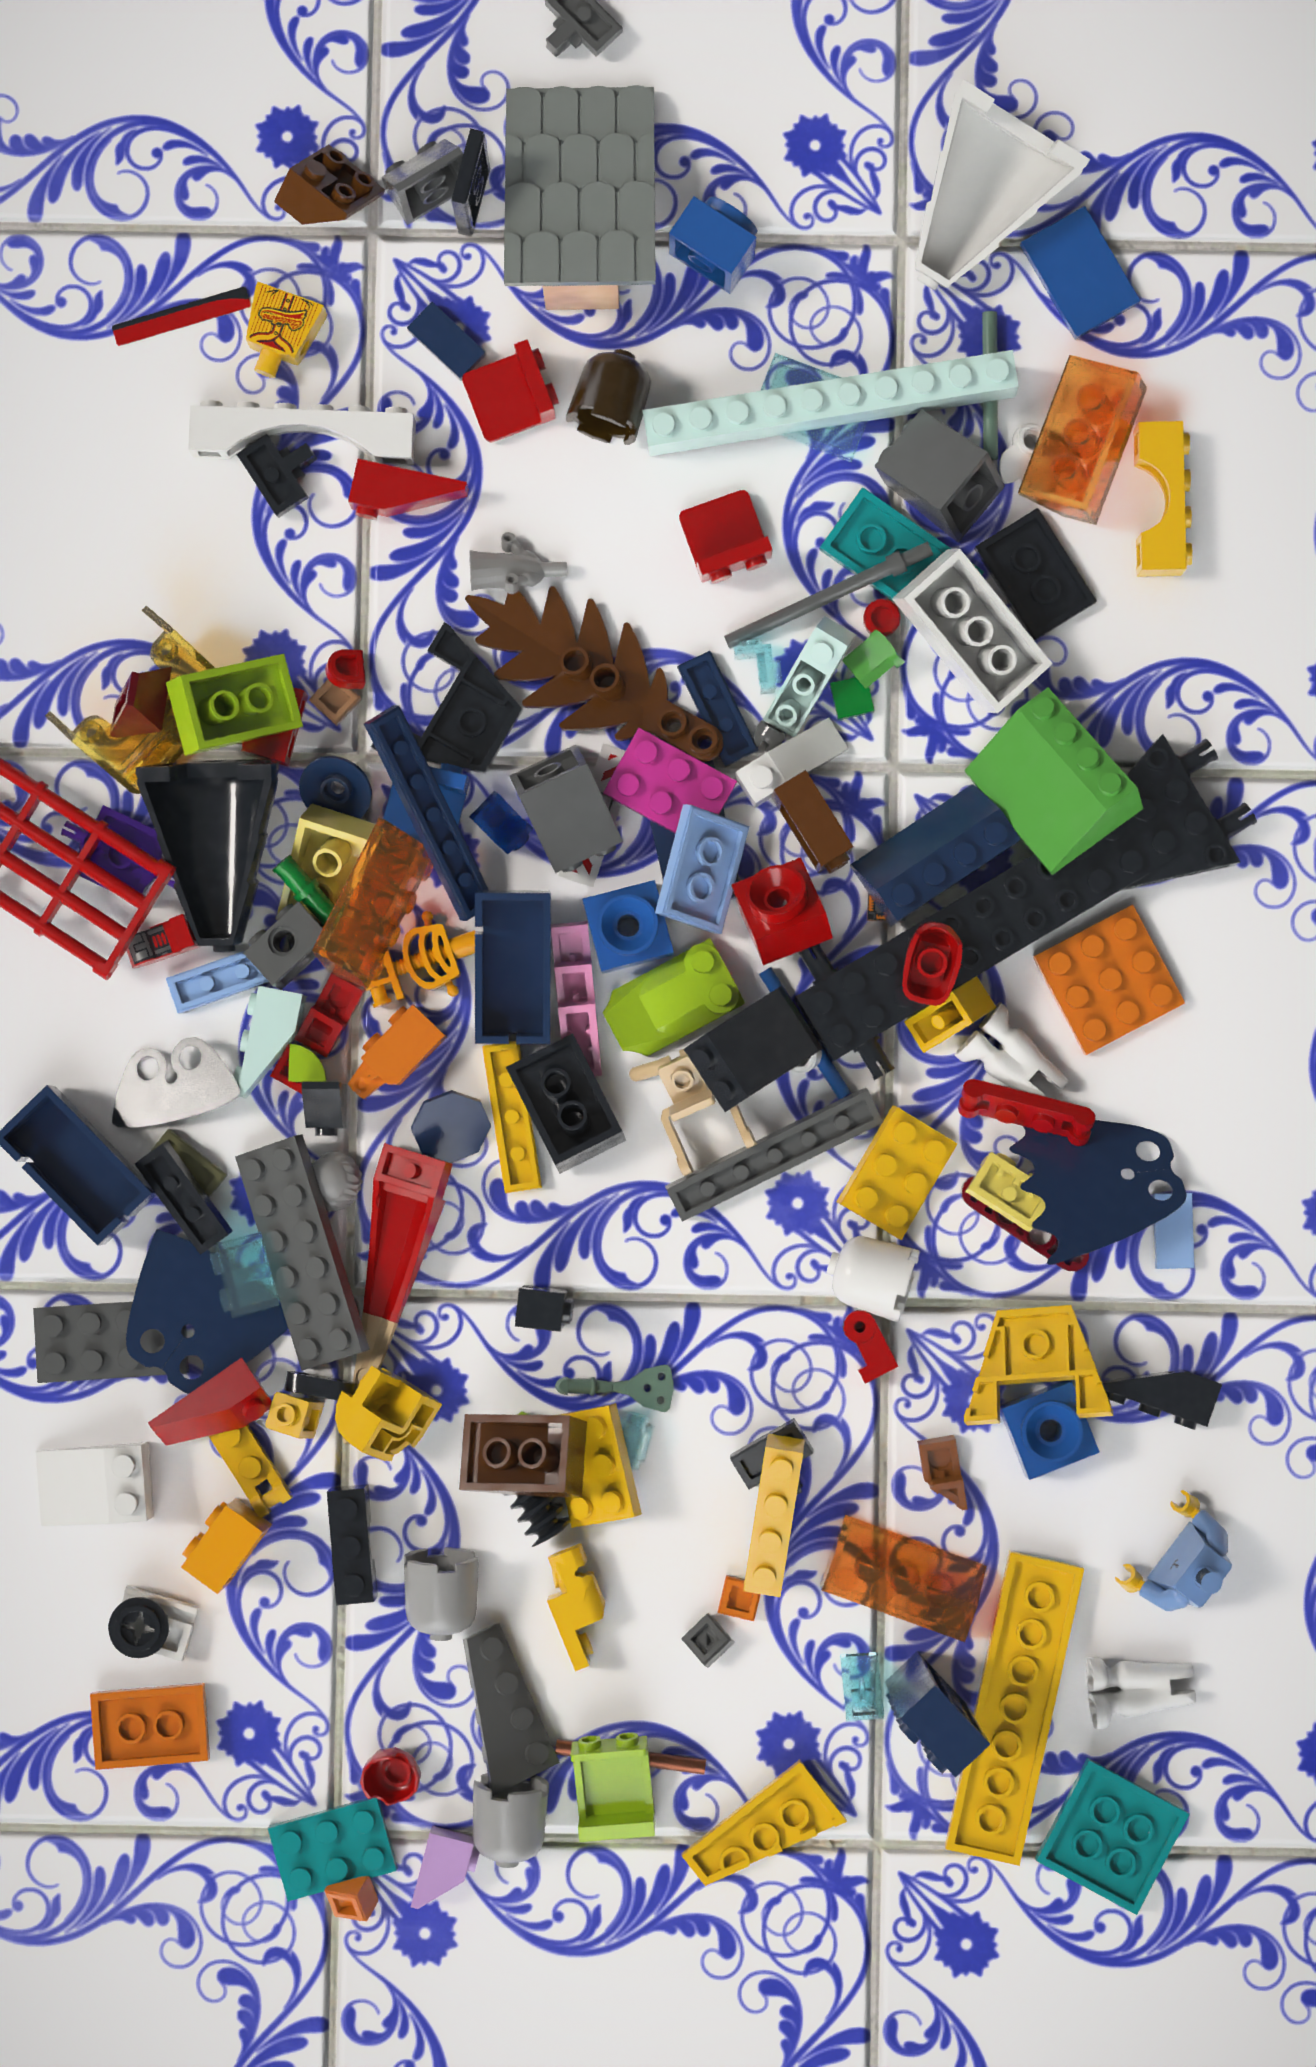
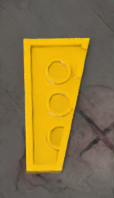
(773, 1819)

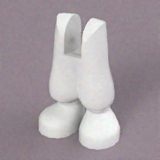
(1016, 1061)
(1143, 1688)

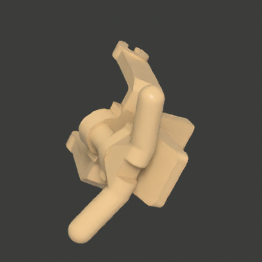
(688, 1095)

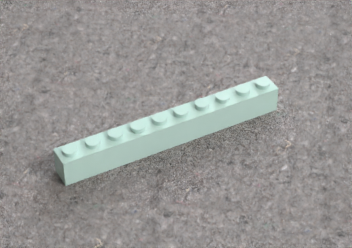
(831, 402)

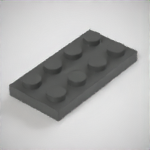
(91, 1343)

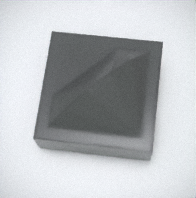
(708, 1640)

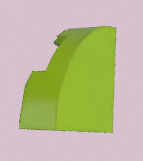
(305, 1066)

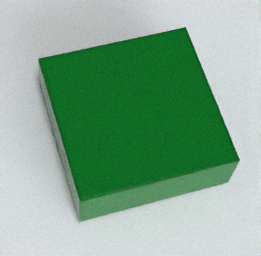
(851, 698)

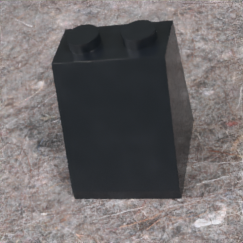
(753, 1048)

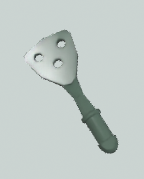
(633, 1387)

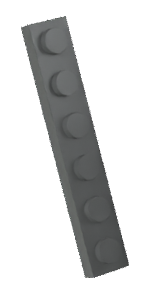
(774, 1154)

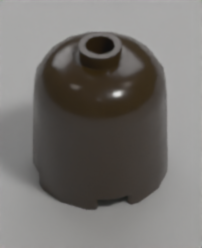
(610, 397)

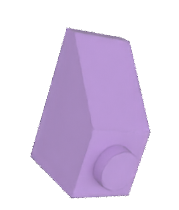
(444, 1864)

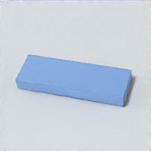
(214, 982)

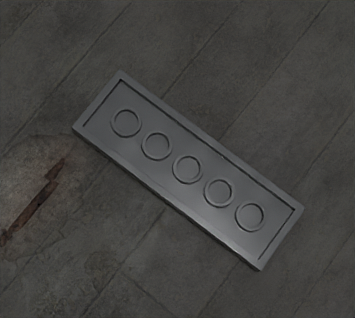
(302, 1252)

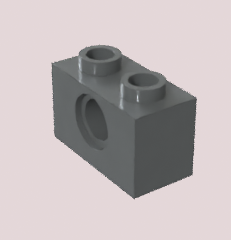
(265, 949)

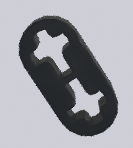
(318, 1385)

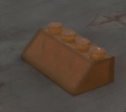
(1083, 438)
(373, 905)
(904, 1578)

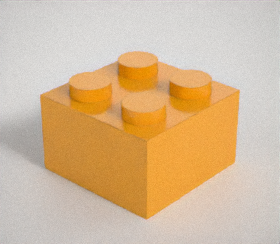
(226, 1545)

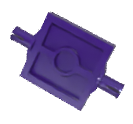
(114, 861)

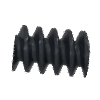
(541, 1516)

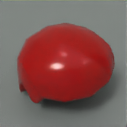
(390, 1776)

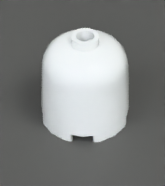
(873, 1275)

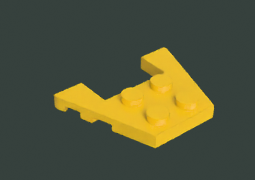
(1036, 1348)

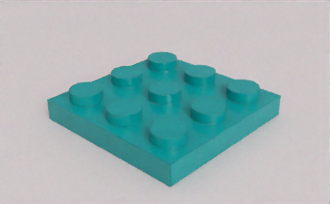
(1112, 1836)

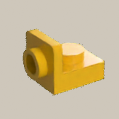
(294, 1415)

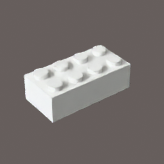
(972, 631)

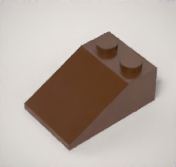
(523, 1454)

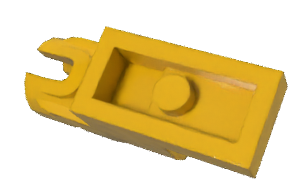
(576, 1604)

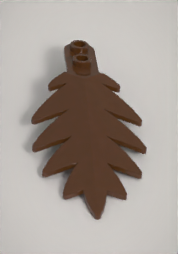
(586, 672)

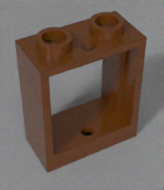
(813, 823)

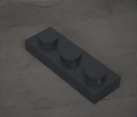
(183, 1197)

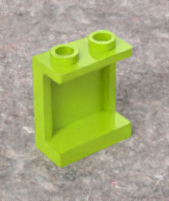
(613, 1787)

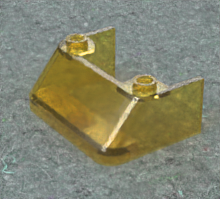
(123, 754)

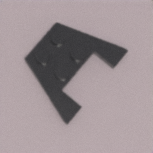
(473, 714)

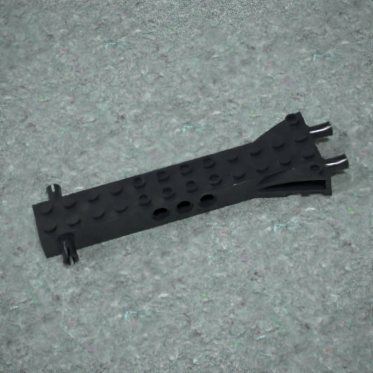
(1160, 843)

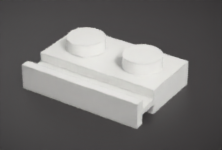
(180, 1621)

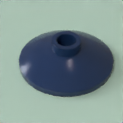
(318, 786)

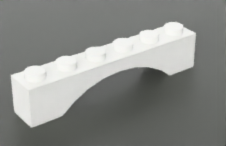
(226, 430)

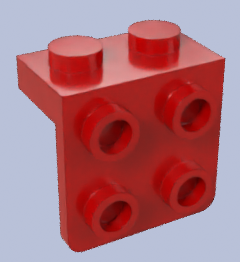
(511, 394)
(725, 536)

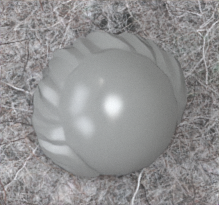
(337, 1179)

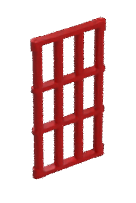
(80, 864)

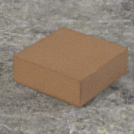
(335, 701)

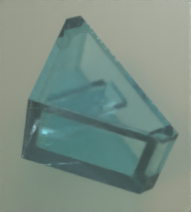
(861, 1686)

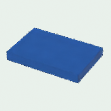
(1080, 272)

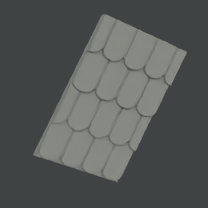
(579, 193)

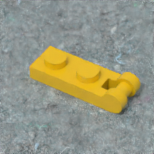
(251, 1467)

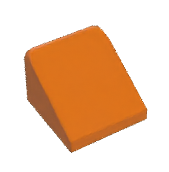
(352, 1898)

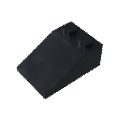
(566, 1103)

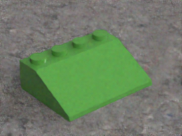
(1054, 782)

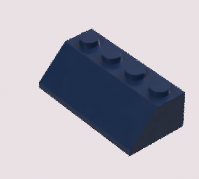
(934, 853)

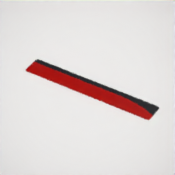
(181, 316)

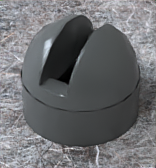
(769, 734)

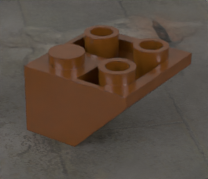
(326, 188)

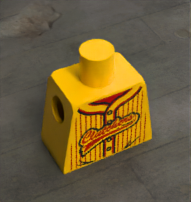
(281, 327)

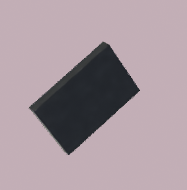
(471, 183)
(1035, 574)

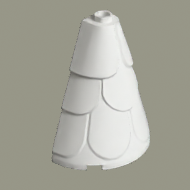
(986, 185)

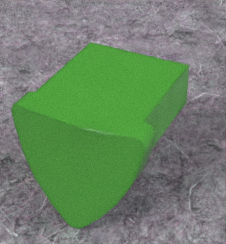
(872, 659)

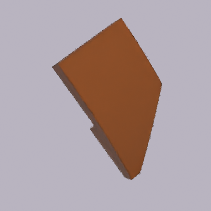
(942, 1468)

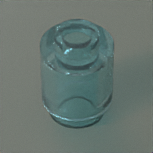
(637, 1437)

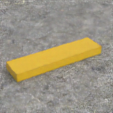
(511, 1120)

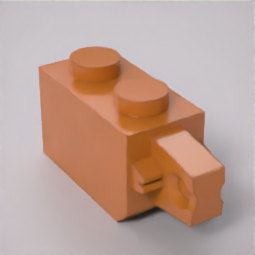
(397, 1052)

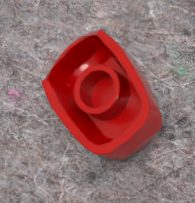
(932, 964)

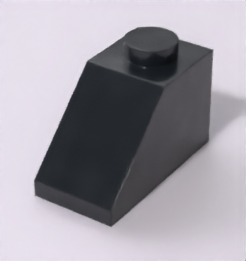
(325, 1107)

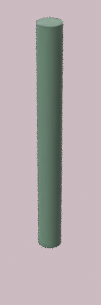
(990, 408)

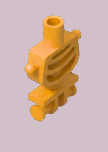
(453, 949)

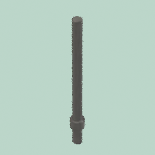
(894, 564)

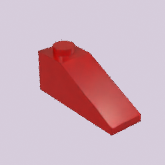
(396, 490)
(217, 1406)

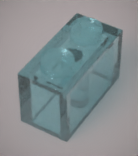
(244, 1275)

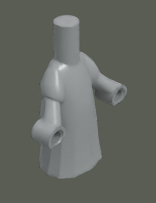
(510, 570)

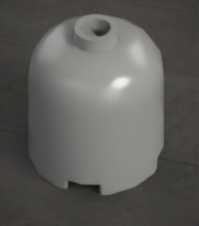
(441, 1591)
(511, 1823)

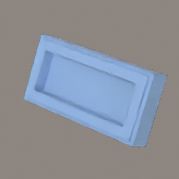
(1175, 1237)

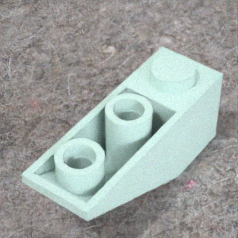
(809, 676)
(273, 1026)

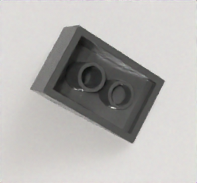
(424, 180)

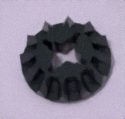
(124, 1637)

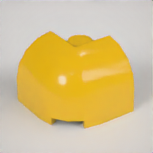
(384, 1414)

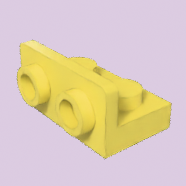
(999, 1188)

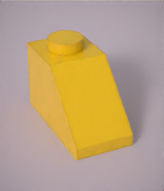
(942, 1021)

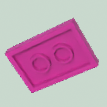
(660, 779)

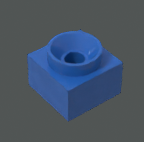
(714, 241)
(634, 902)
(1023, 1421)

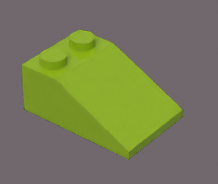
(233, 704)

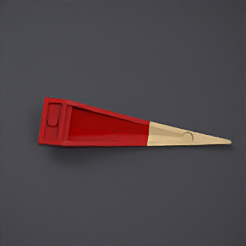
(403, 1219)

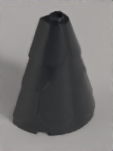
(214, 832)

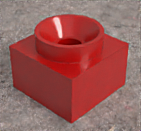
(782, 910)

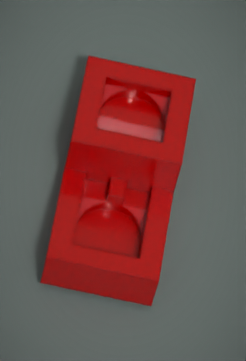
(330, 1015)

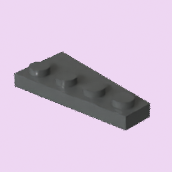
(507, 1717)

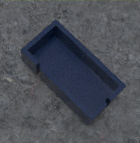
(512, 966)
(75, 1165)

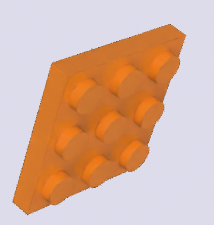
(1108, 980)

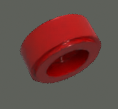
(881, 616)

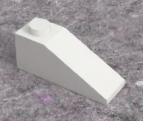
(803, 752)

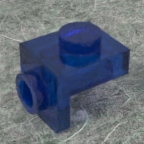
(501, 823)

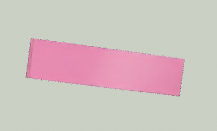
(576, 988)

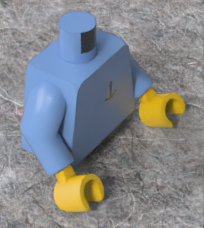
(1190, 1567)

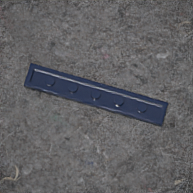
(427, 809)

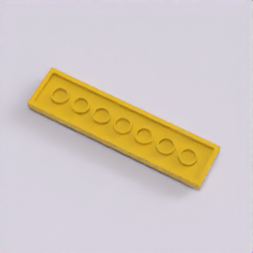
(1015, 1707)

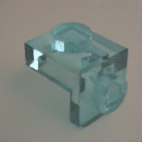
(768, 670)

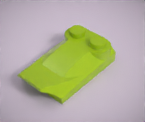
(672, 1000)

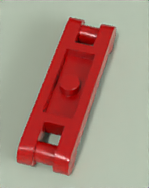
(1027, 1110)

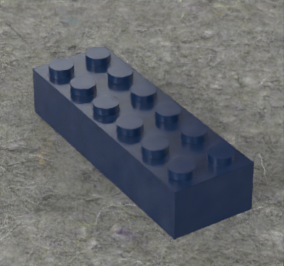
(936, 1715)

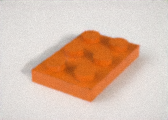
(150, 1726)

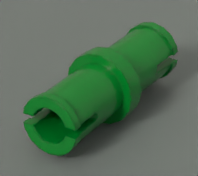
(304, 888)

